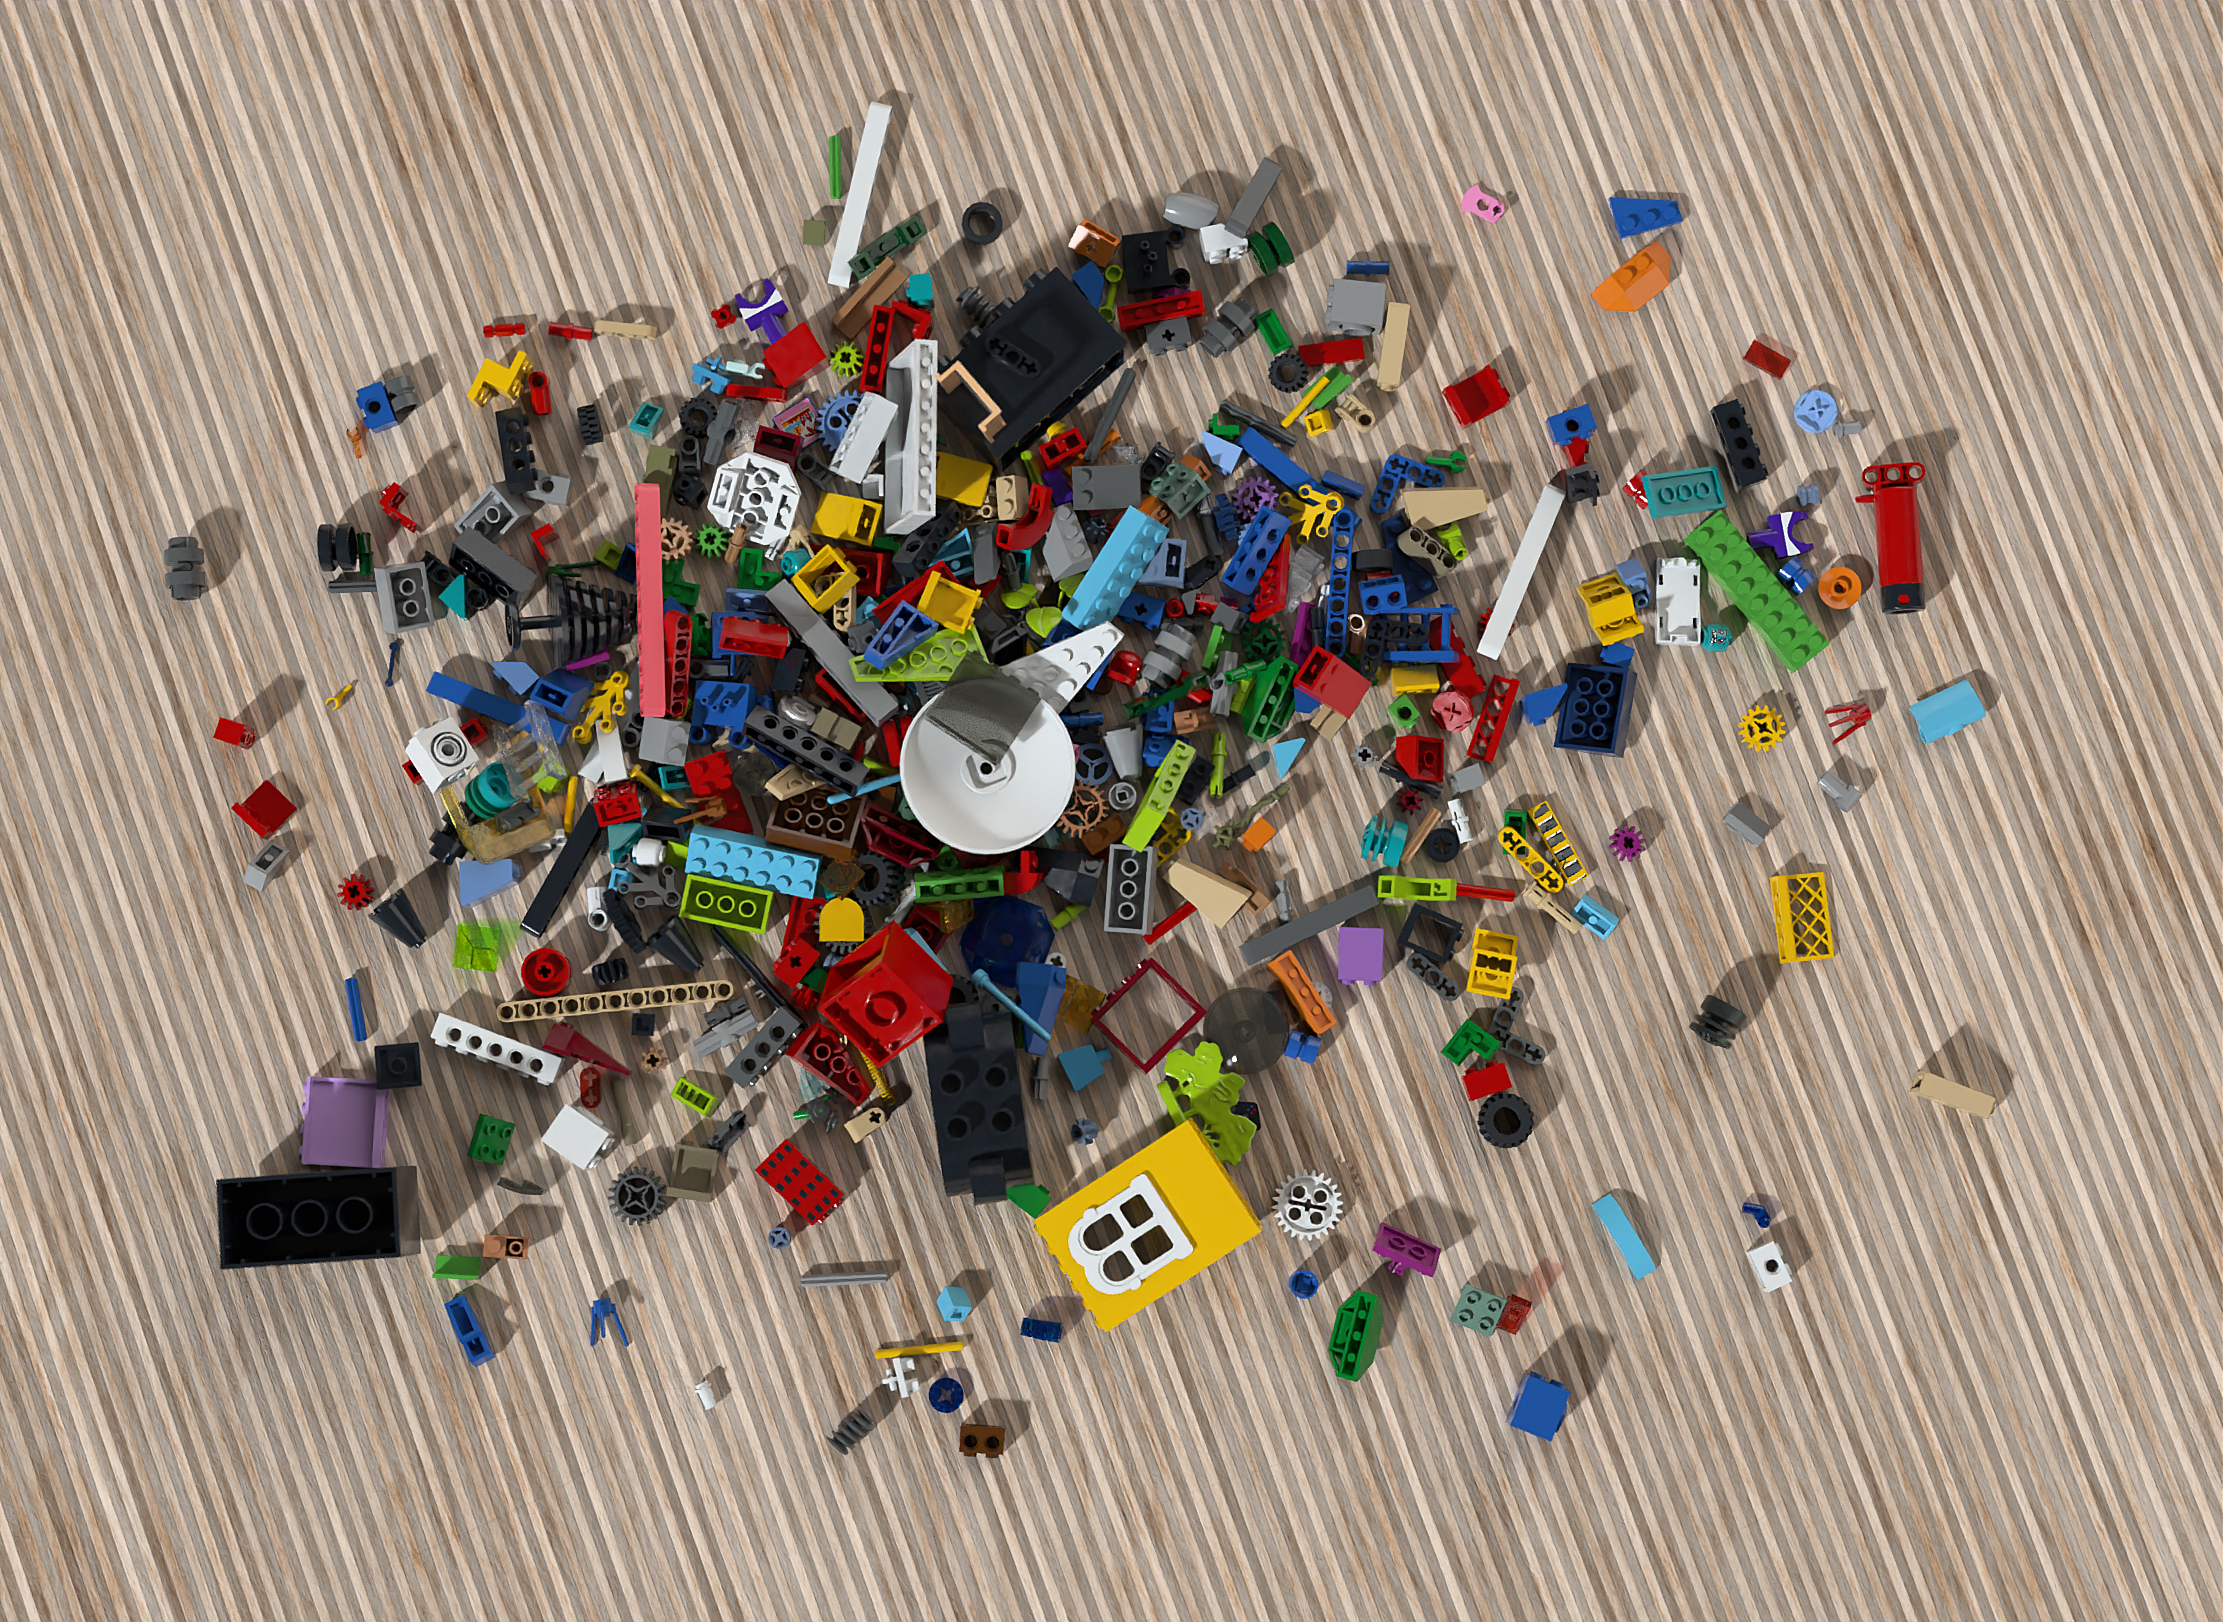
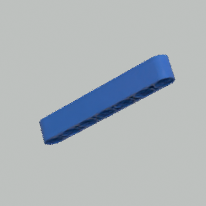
(1287, 471)
(1336, 573)
(488, 704)

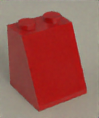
(795, 357)

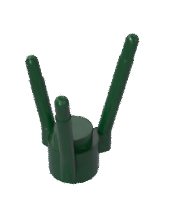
(559, 569)

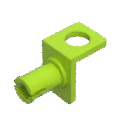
(1452, 540)

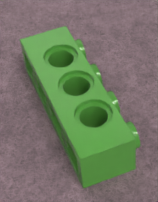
(958, 884)

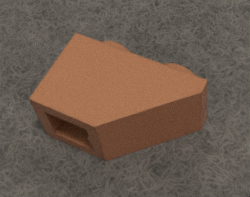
(505, 1246)

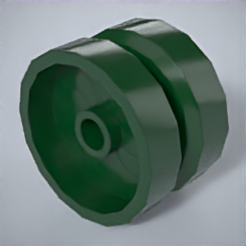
(1270, 249)

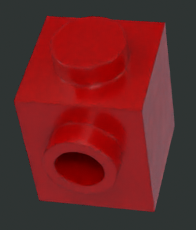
(986, 588)

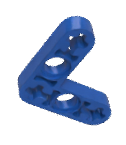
(1395, 475)

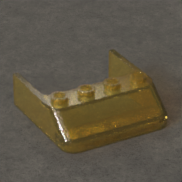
(485, 841)

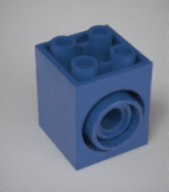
(1538, 1406)

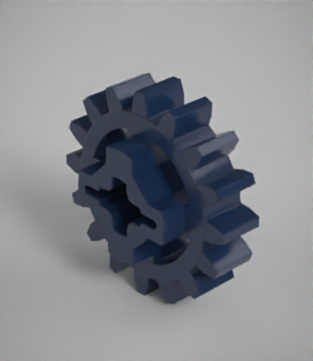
(1226, 516)

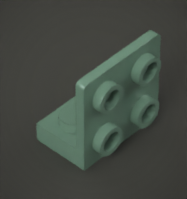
(1179, 488)

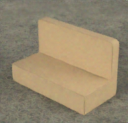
(1327, 722)

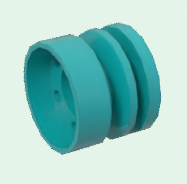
(489, 791)
(1384, 841)

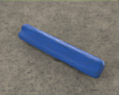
(356, 1009)

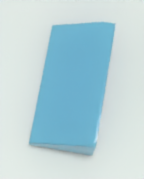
(1595, 916)

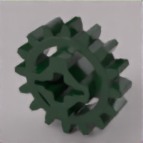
(1262, 631)

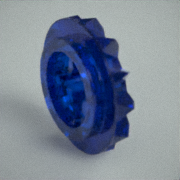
(944, 1405)

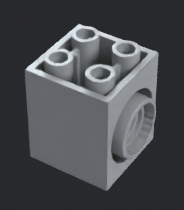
(1355, 307)

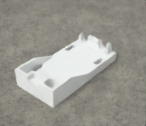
(1677, 602)

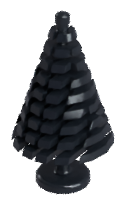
(576, 619)

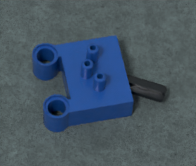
(723, 707)

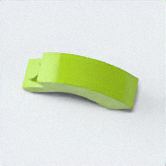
(1417, 889)

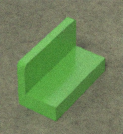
(1337, 385)
(457, 1267)

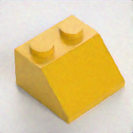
(1414, 679)

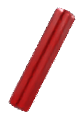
(1485, 892)
(1170, 922)

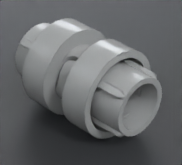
(1174, 647)

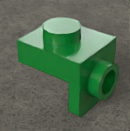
(1226, 432)
(887, 544)

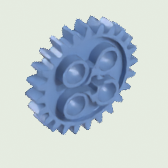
(832, 435)

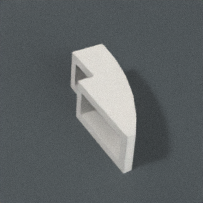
(612, 753)

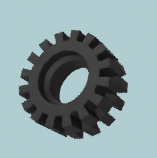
(1275, 370)
(687, 411)
(590, 424)

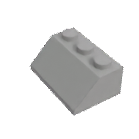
(1065, 545)
(404, 597)

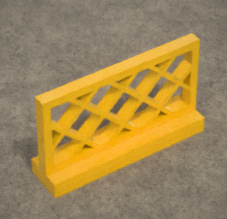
(1783, 917)

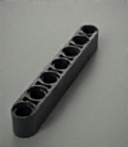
(562, 873)

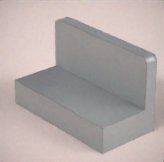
(1746, 824)

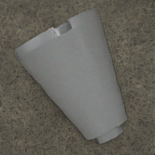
(1125, 749)

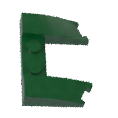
(1142, 704)

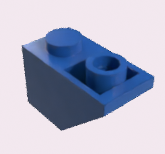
(1089, 283)

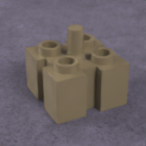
(837, 731)

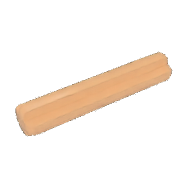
(1420, 835)

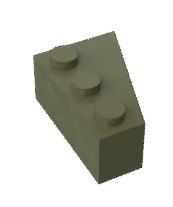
(662, 469)

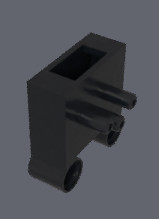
(1148, 261)

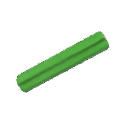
(835, 167)

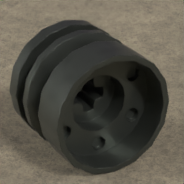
(1717, 1022)

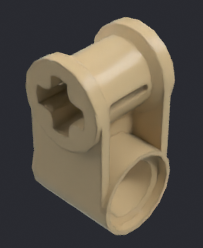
(1352, 411)
(863, 1126)

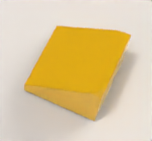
(1318, 422)

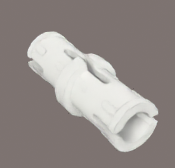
(1460, 820)

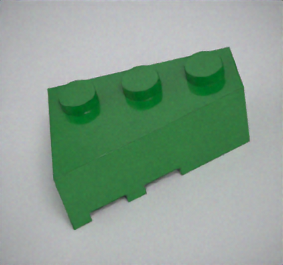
(1030, 1198)

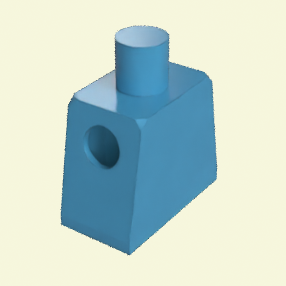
(1084, 1065)

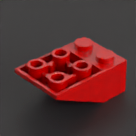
(1331, 682)

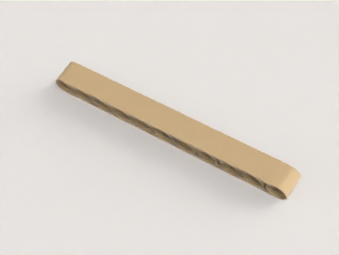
(605, 1001)

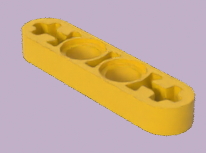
(1528, 861)

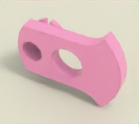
(1470, 200)

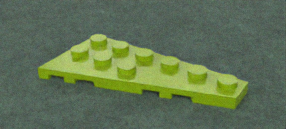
(930, 661)

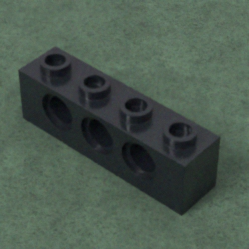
(508, 422)
(1744, 477)
(927, 540)

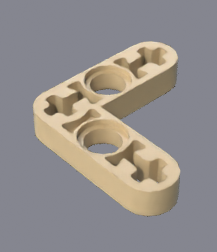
(849, 610)

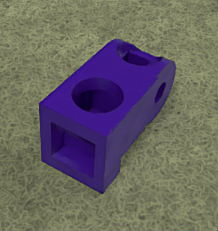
(1061, 493)

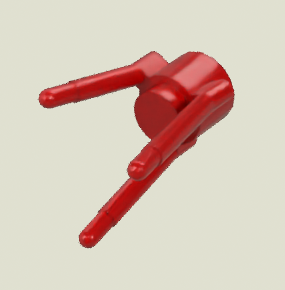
(1858, 714)

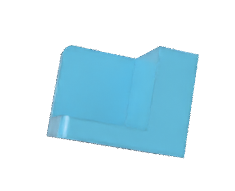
(954, 1304)

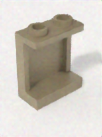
(693, 1172)

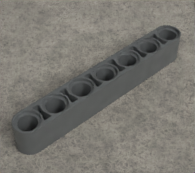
(1310, 924)

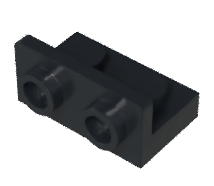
(1582, 484)

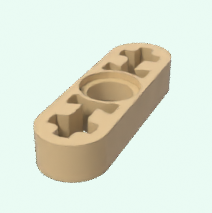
(625, 330)

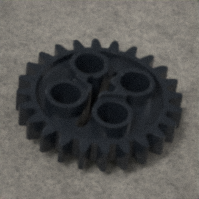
(624, 921)

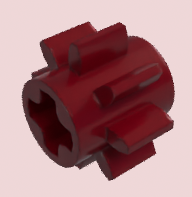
(1416, 800)

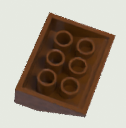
(816, 826)

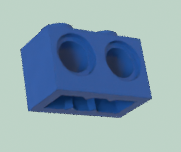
(1382, 588)

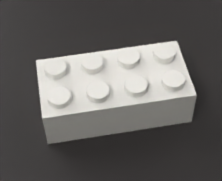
(864, 437)

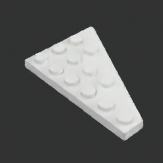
(1064, 667)

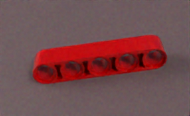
(677, 651)

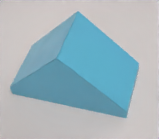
(1285, 753)

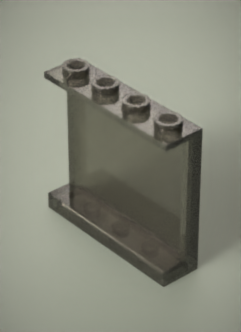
(983, 707)

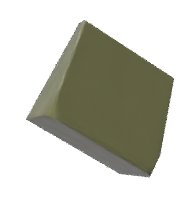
(814, 232)

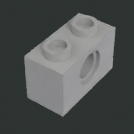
(558, 496)

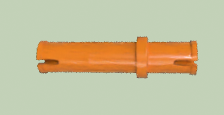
(1112, 437)

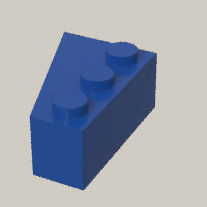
(899, 635)

